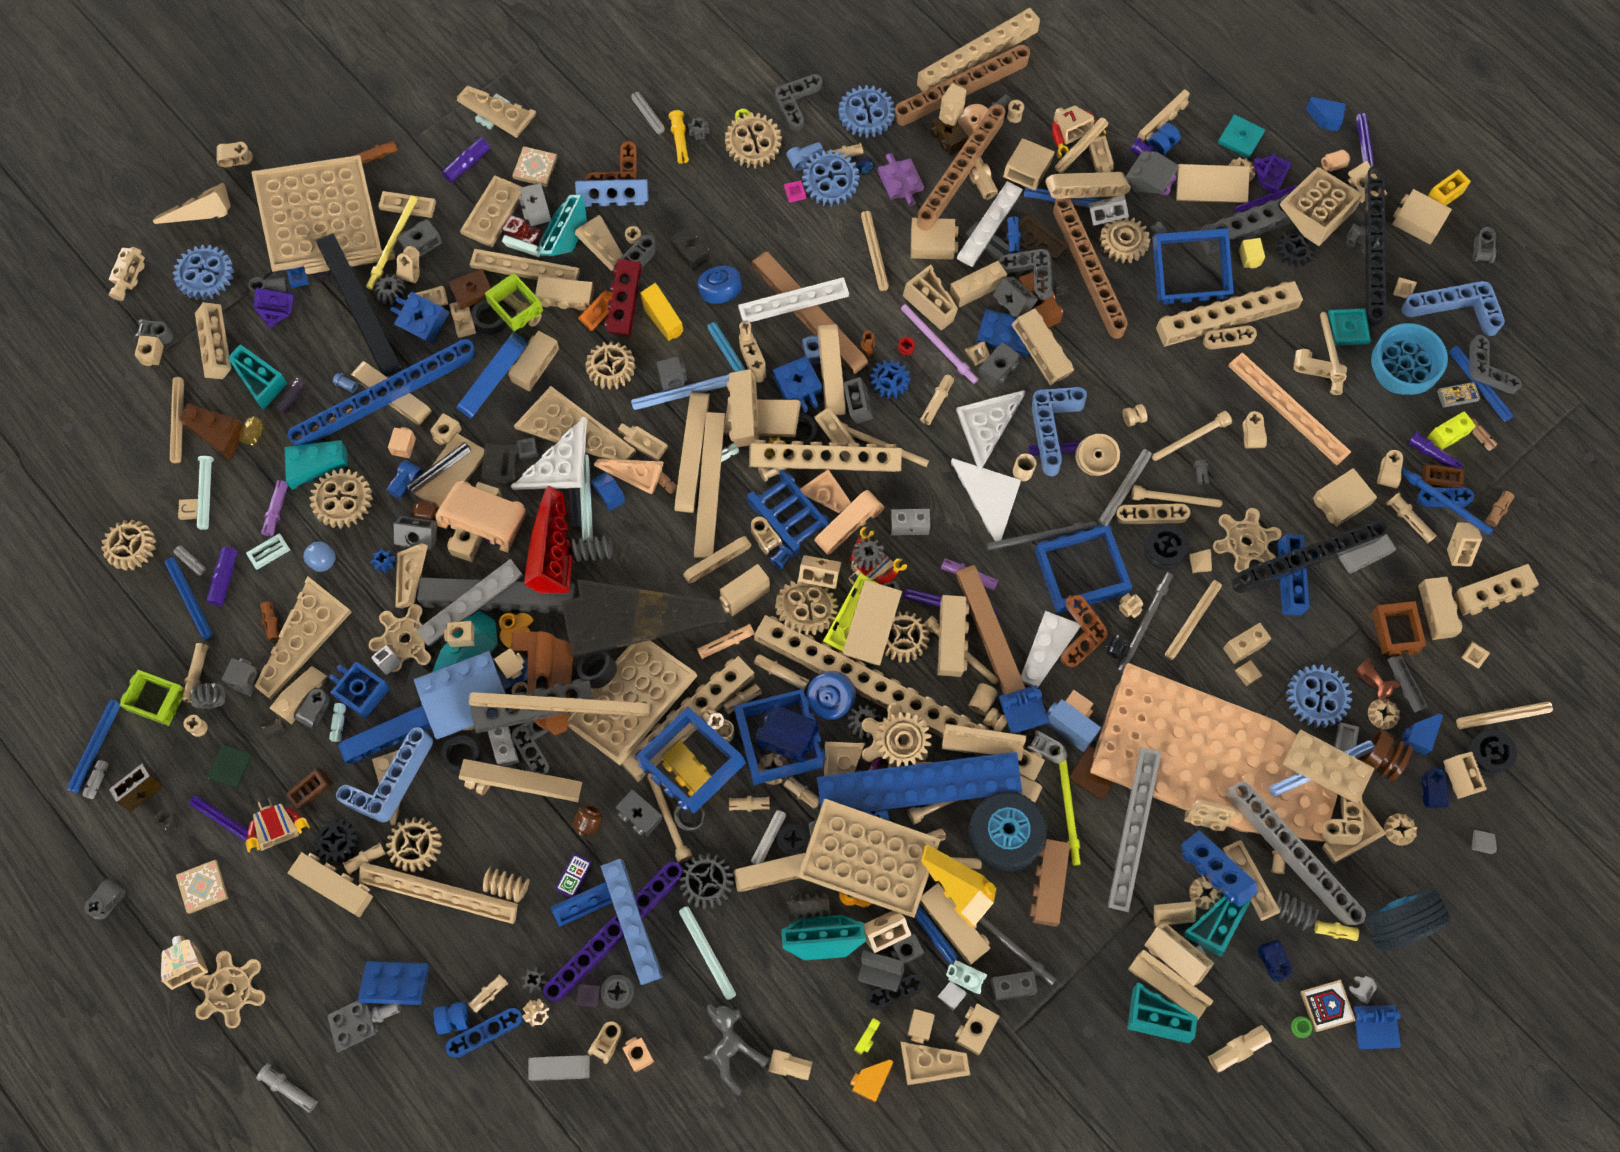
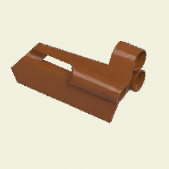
(550, 659)

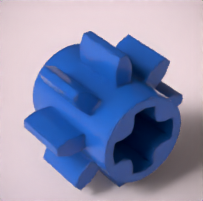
(378, 560)

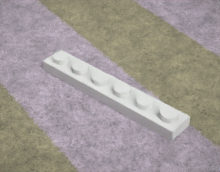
(989, 224)
(793, 300)

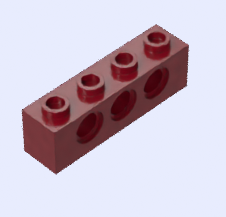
(624, 326)

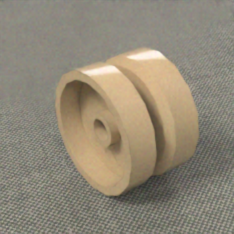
(1107, 459)

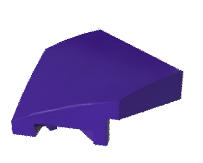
(1271, 171)
(272, 305)

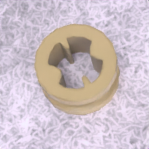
(628, 233)

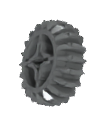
(699, 876)

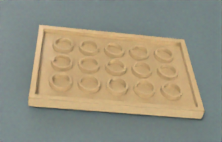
(642, 676)
(867, 858)

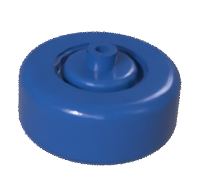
(720, 284)
(831, 695)

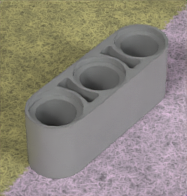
(1367, 555)
(558, 1068)

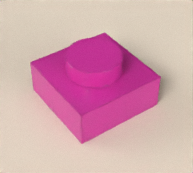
(795, 191)

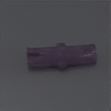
(290, 396)

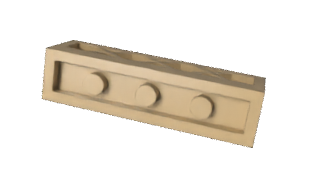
(981, 741)
(1169, 984)

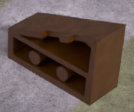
(213, 428)

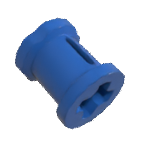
(781, 557)

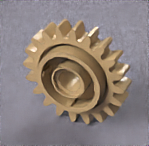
(1113, 236)
(908, 750)

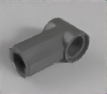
(278, 284)

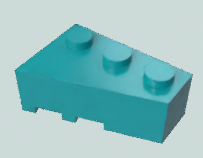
(258, 376)
(311, 461)
(1217, 926)
(1159, 1017)

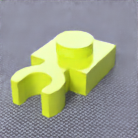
(865, 1042)

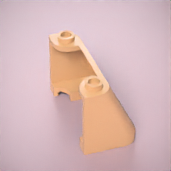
(481, 514)

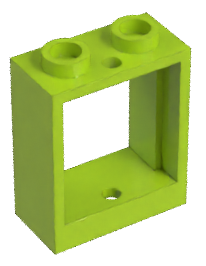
(506, 288)
(169, 705)

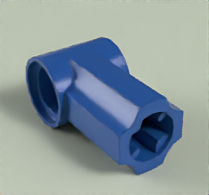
(405, 474)

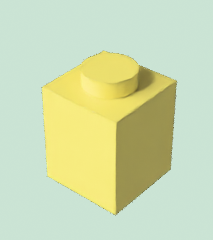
(1251, 253)

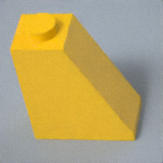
(661, 312)

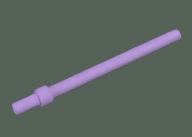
(962, 367)

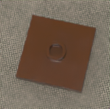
(470, 288)
(1090, 782)

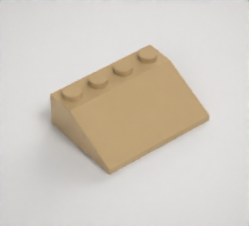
(1320, 205)

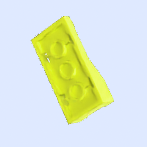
(845, 616)

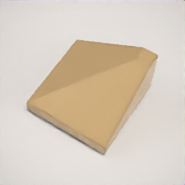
(1404, 288)
(978, 353)
(1201, 561)
(1475, 654)
(1248, 673)

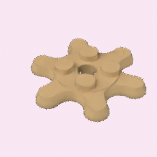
(1247, 528)
(395, 630)
(871, 726)
(214, 987)

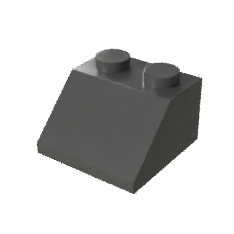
(1151, 173)

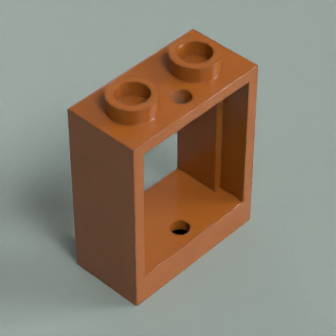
(1398, 609)

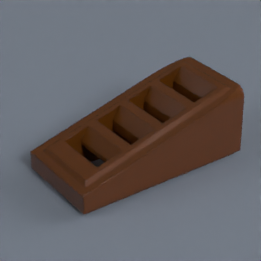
(1442, 470)
(311, 778)

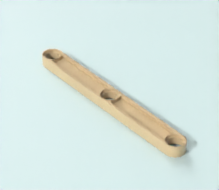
(559, 704)

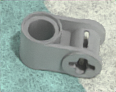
(1045, 746)

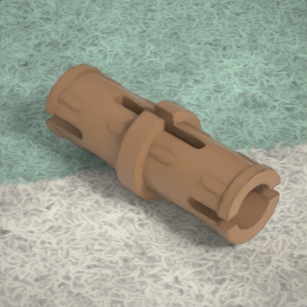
(1499, 509)

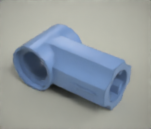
(800, 156)

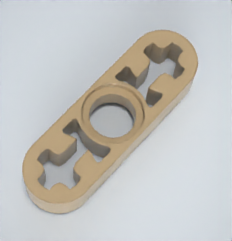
(1236, 332)

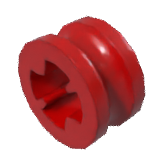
(906, 340)

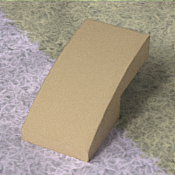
(462, 320)

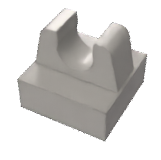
(1365, 990)

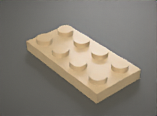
(1328, 766)

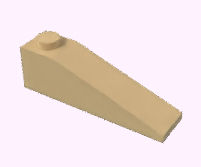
(208, 205)

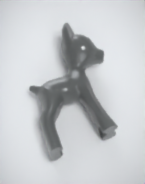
(723, 1019)

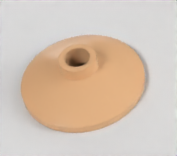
(971, 111)

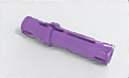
(272, 515)
(952, 567)

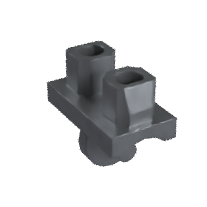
(1357, 235)

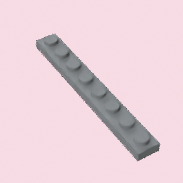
(1134, 829)

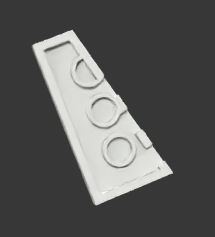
(1050, 642)

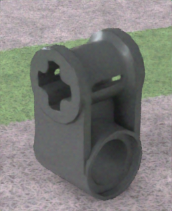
(1485, 248)
(154, 329)
(312, 710)
(105, 898)

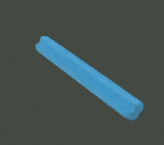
(725, 347)

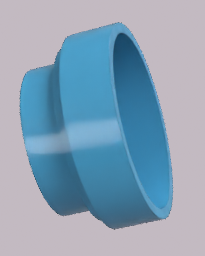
(1422, 346)

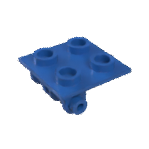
(1024, 709)
(1377, 1026)

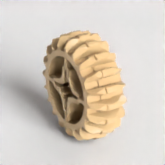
(623, 359)
(117, 545)
(913, 648)
(407, 849)

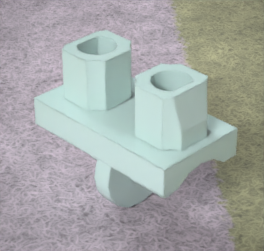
(966, 976)

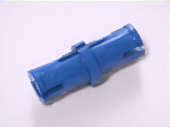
(1013, 235)

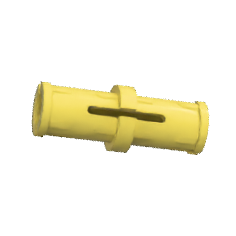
(1336, 930)

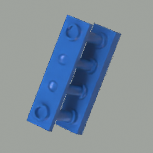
(792, 543)

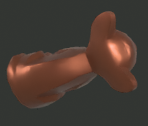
(1372, 678)

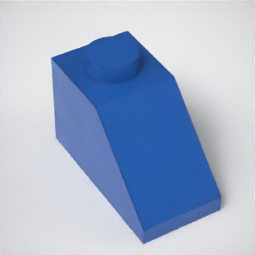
(1326, 113)
(608, 491)
(1423, 734)

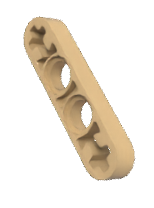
(1153, 517)
(717, 559)

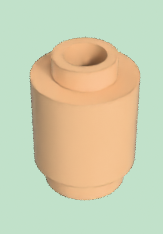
(1335, 160)

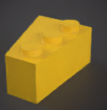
(686, 767)

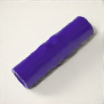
(466, 160)
(221, 577)

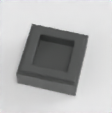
(527, 448)

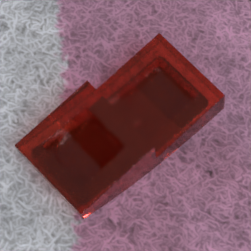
(520, 230)

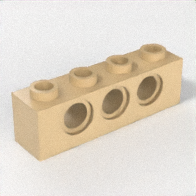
(212, 341)
(468, 549)
(1521, 577)

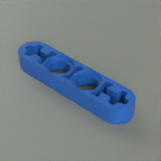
(483, 1029)

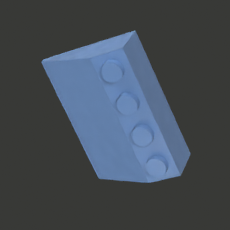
(448, 691)

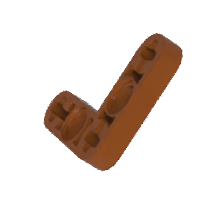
(624, 173)
(1088, 635)

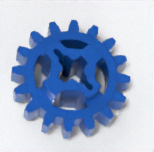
(891, 376)

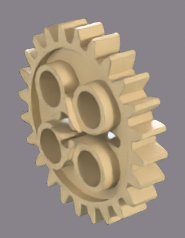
(768, 135)
(341, 498)
(795, 613)

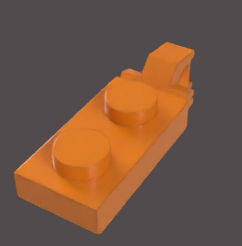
(596, 311)

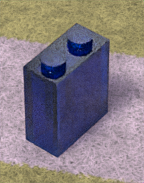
(787, 733)

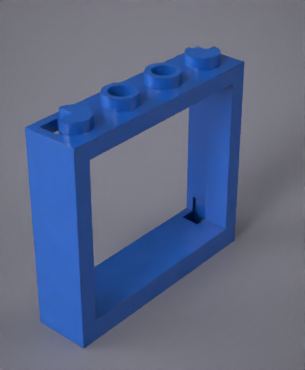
(1225, 257)
(1079, 537)
(762, 706)
(713, 784)

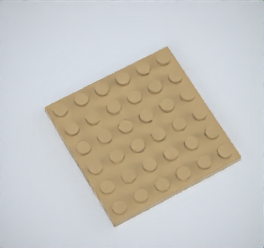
(311, 202)

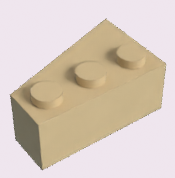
(930, 298)

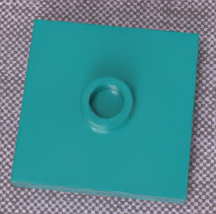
(1241, 136)
(1349, 326)

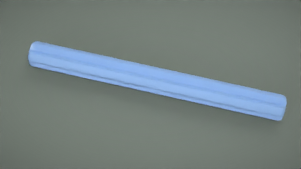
(679, 392)
(1298, 779)

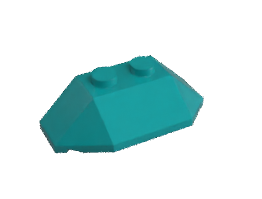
(560, 235)
(485, 640)
(823, 937)

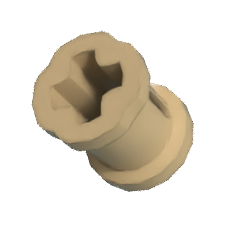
(1015, 111)
(716, 717)
(199, 729)

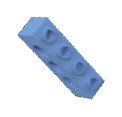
(639, 185)

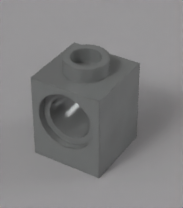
(913, 943)

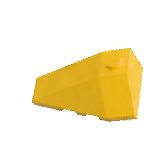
(966, 887)

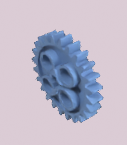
(852, 110)
(825, 163)
(203, 272)
(1336, 699)

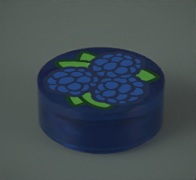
(865, 166)

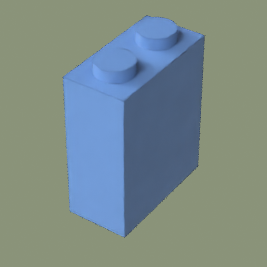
(1072, 725)

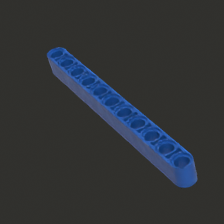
(373, 393)
(397, 729)

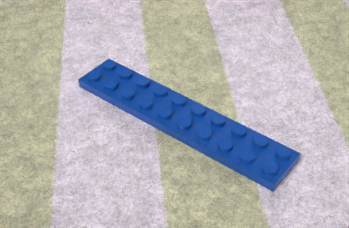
(923, 783)

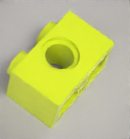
(1452, 431)

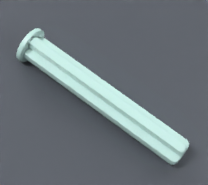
(204, 492)

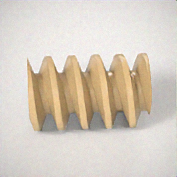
(504, 886)

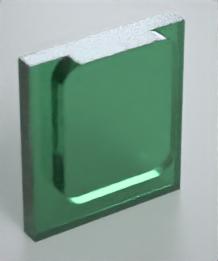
(229, 766)

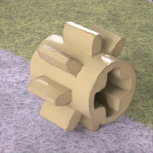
(1131, 605)
(535, 1012)

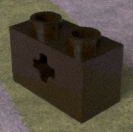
(950, 137)
(136, 787)

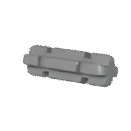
(189, 560)
(95, 779)

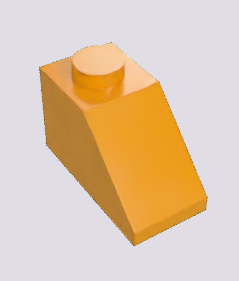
(871, 1080)

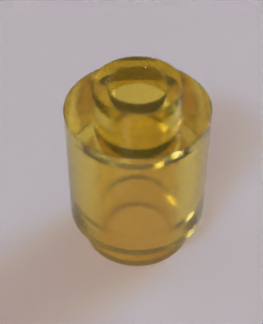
(251, 431)

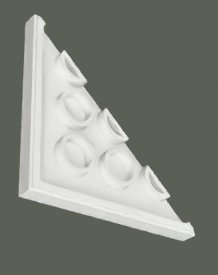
(986, 421)
(560, 465)
(990, 493)

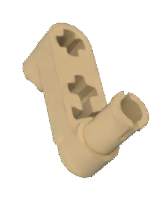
(756, 361)
(1305, 364)

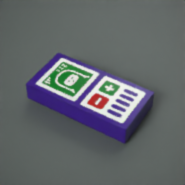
(573, 876)

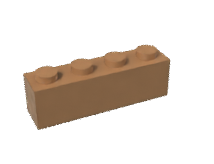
(1050, 883)

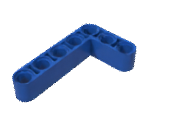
(492, 375)

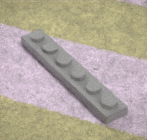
(470, 601)

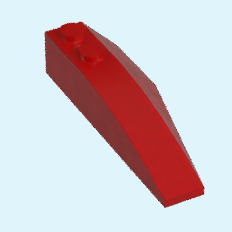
(548, 555)

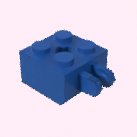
(414, 310)
(798, 382)
(355, 678)

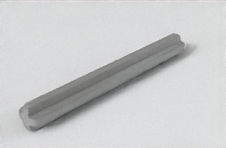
(1125, 488)

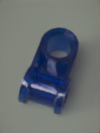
(1435, 792)
(1274, 958)

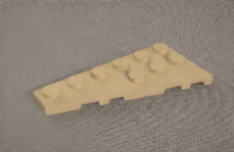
(555, 415)
(305, 630)

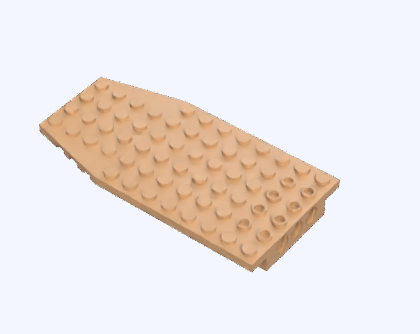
(1204, 751)

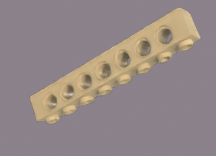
(980, 49)
(1289, 300)
(891, 464)
(703, 693)

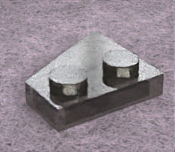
(410, 694)

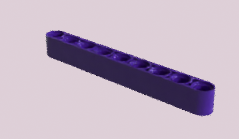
(610, 941)

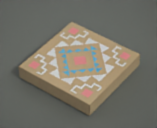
(535, 166)
(202, 886)

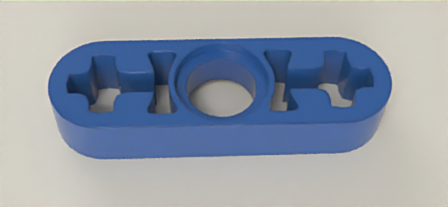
(1452, 492)

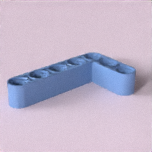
(1457, 300)
(1044, 405)
(392, 785)

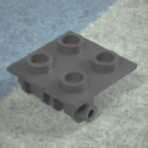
(351, 1025)

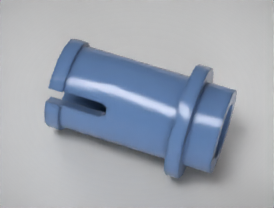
(344, 382)

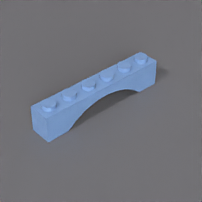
(631, 922)

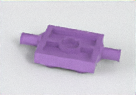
(900, 179)

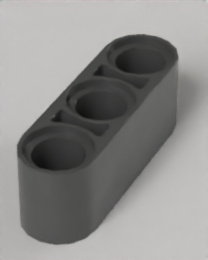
(641, 252)

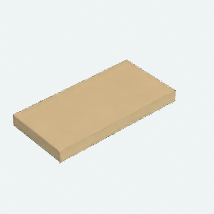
(1212, 183)
(492, 211)
(774, 418)
(462, 470)
(872, 622)

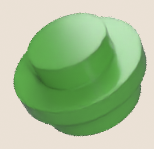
(1301, 1027)

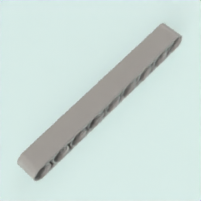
(1305, 856)

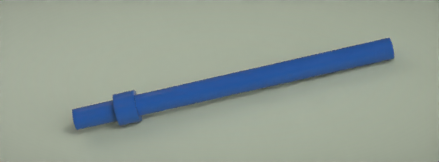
(1416, 480)

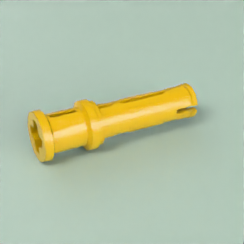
(678, 129)

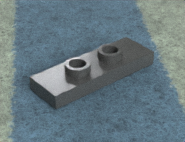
(1410, 689)

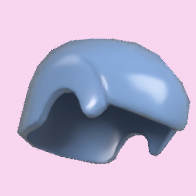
(319, 556)

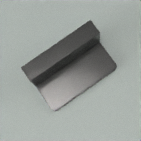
(880, 971)

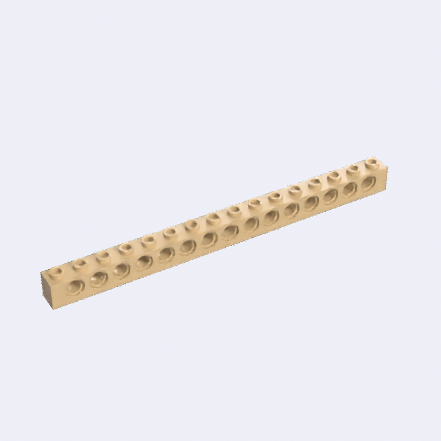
(868, 690)

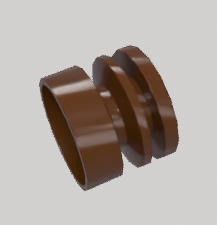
(1391, 758)

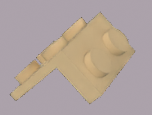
(1209, 815)

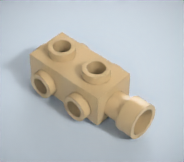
(125, 272)

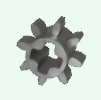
(698, 128)
(528, 980)

